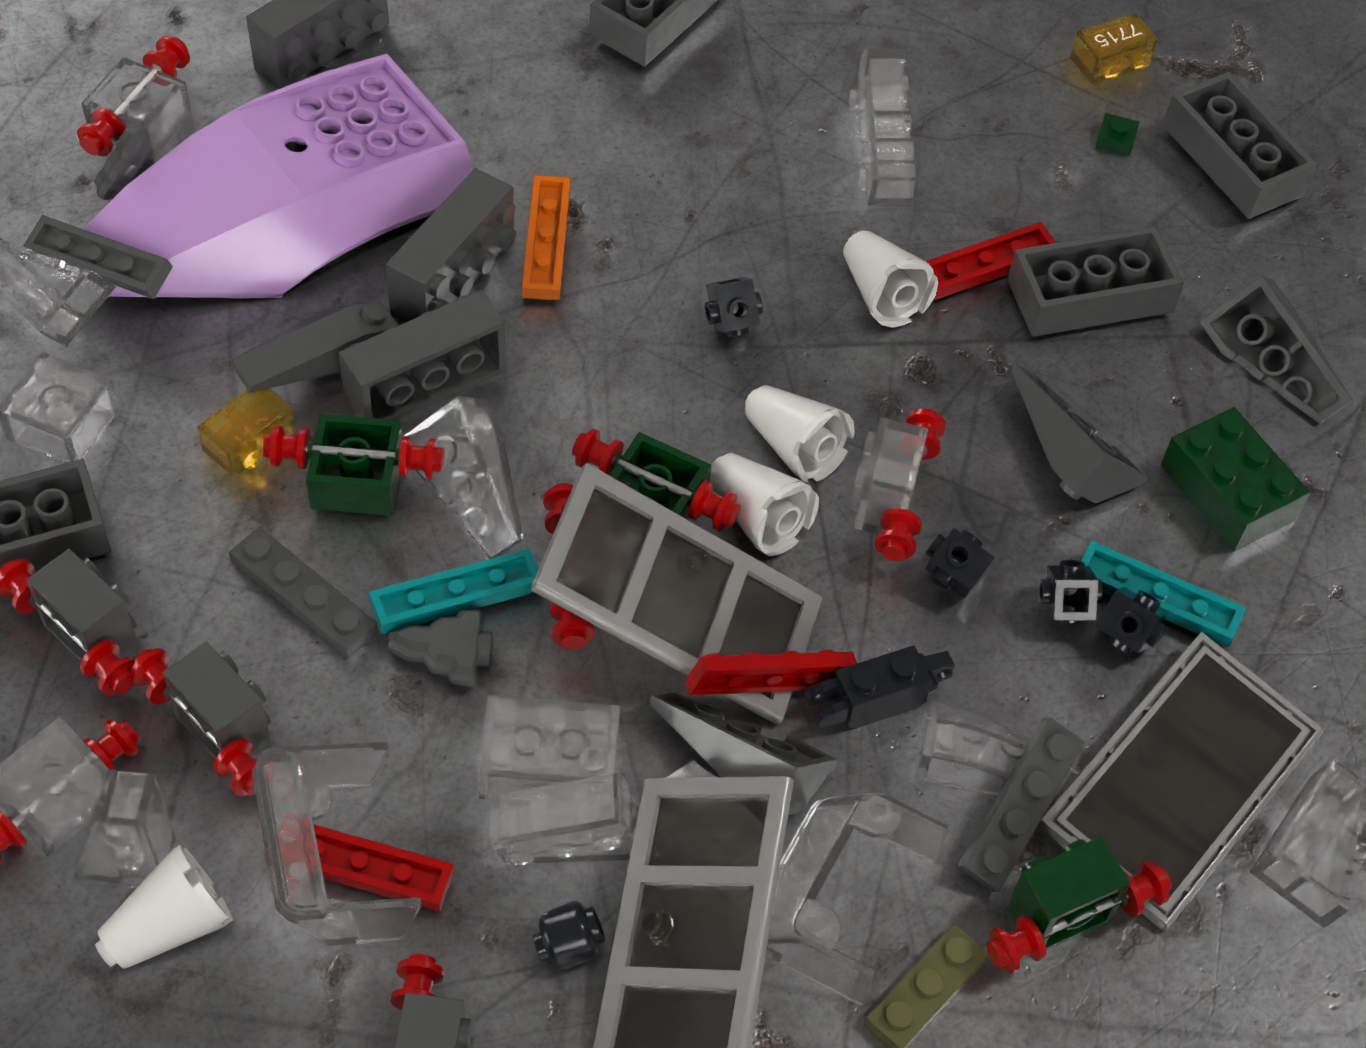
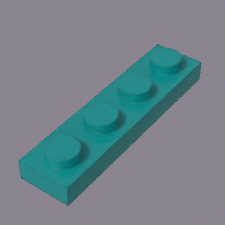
(453, 590)
(1184, 602)

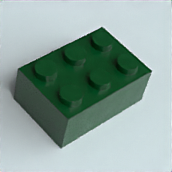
(1234, 478)

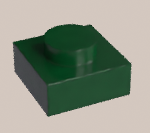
(1117, 134)

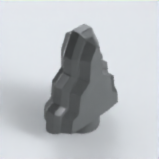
(125, 163)
(447, 646)

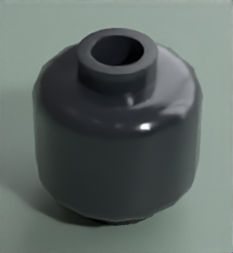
(569, 935)

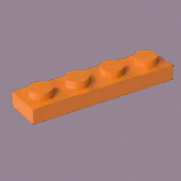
(546, 237)

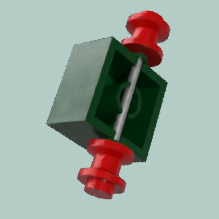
(354, 461)
(660, 474)
(1070, 897)

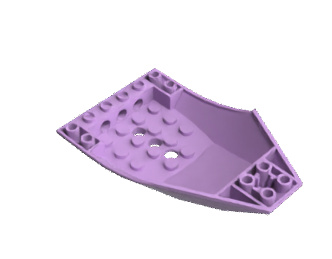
(257, 218)

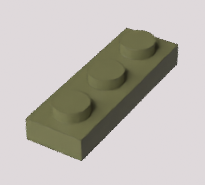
(926, 988)

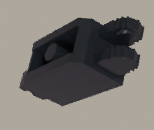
(879, 687)

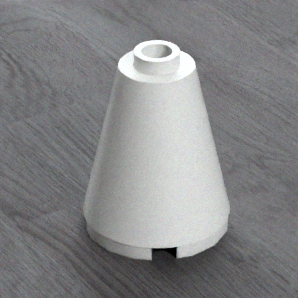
(889, 278)
(800, 430)
(770, 502)
(163, 912)

